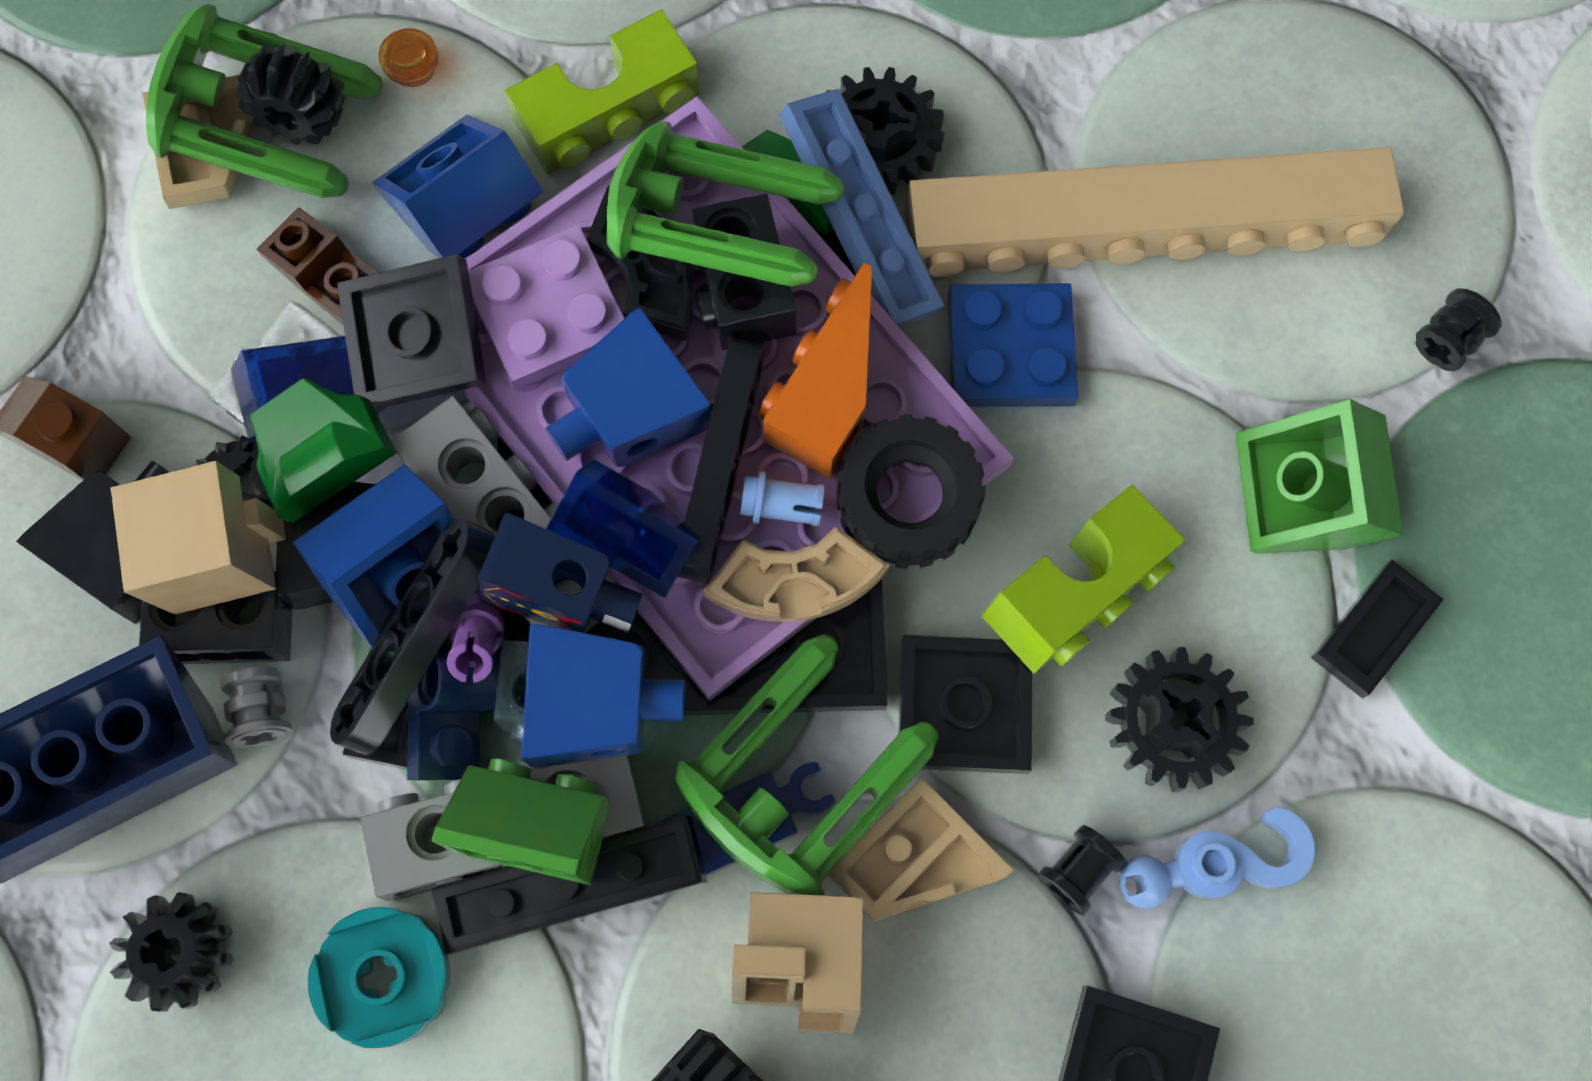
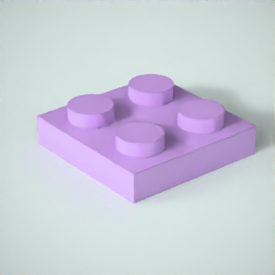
(544, 305)

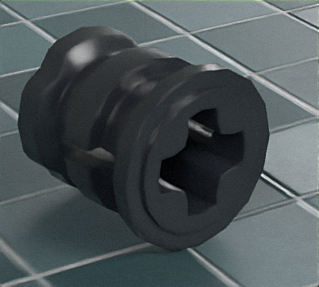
(1456, 330)

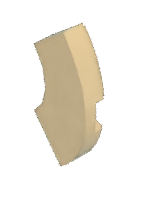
(795, 583)

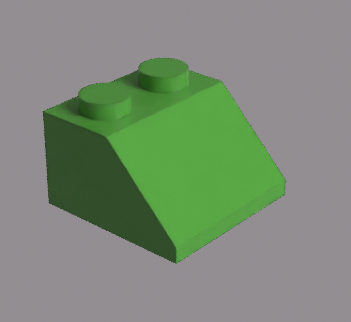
(1319, 480)
(525, 822)

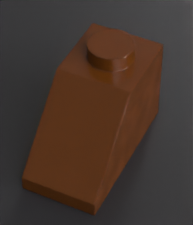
(61, 428)

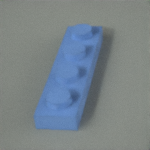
(866, 213)

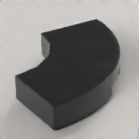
(653, 282)

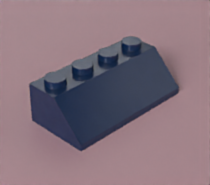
(102, 753)

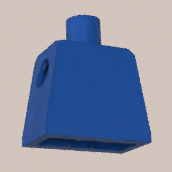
(629, 397)
(590, 698)

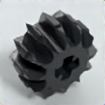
(290, 94)
(150, 937)

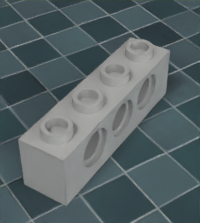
(451, 439)
(397, 833)

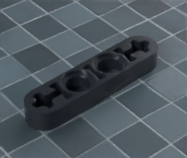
(722, 454)
(411, 637)

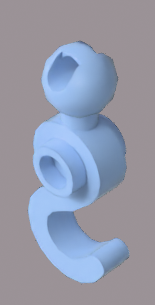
(1215, 864)

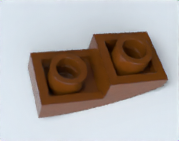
(313, 259)

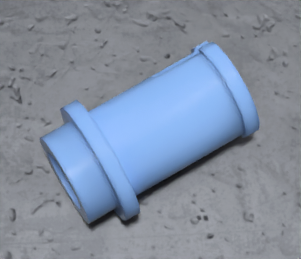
(781, 500)

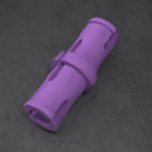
(474, 639)

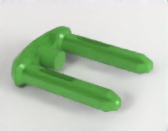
(181, 76)
(642, 184)
(746, 831)

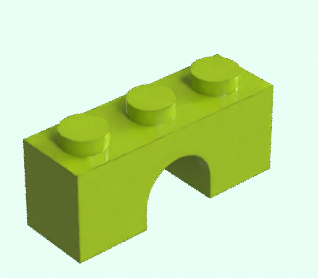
(570, 121)
(1047, 611)

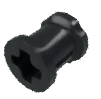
(1082, 869)

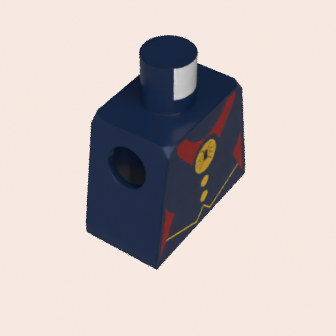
(529, 562)

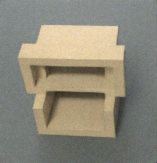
(193, 538)
(803, 956)

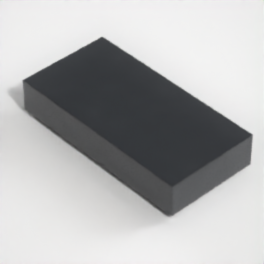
(1377, 629)

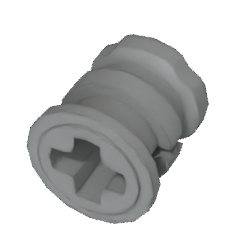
(254, 707)

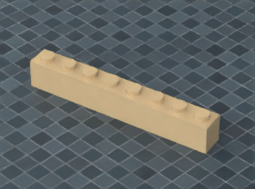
(1154, 210)

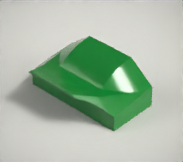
(315, 445)

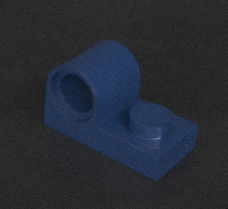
(447, 720)

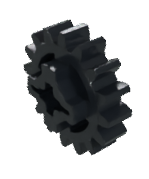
(905, 117)
(1196, 737)

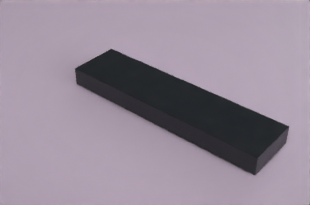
(520, 901)

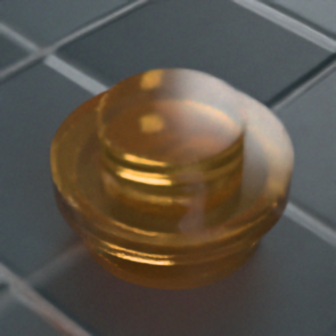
(408, 57)

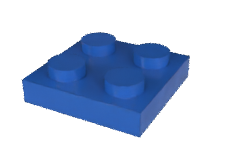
(1012, 344)

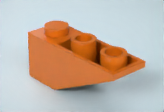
(825, 397)

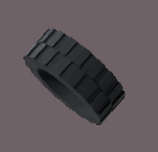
(919, 442)

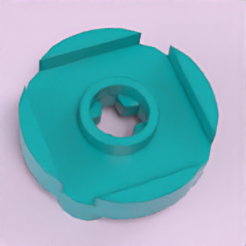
(347, 956)

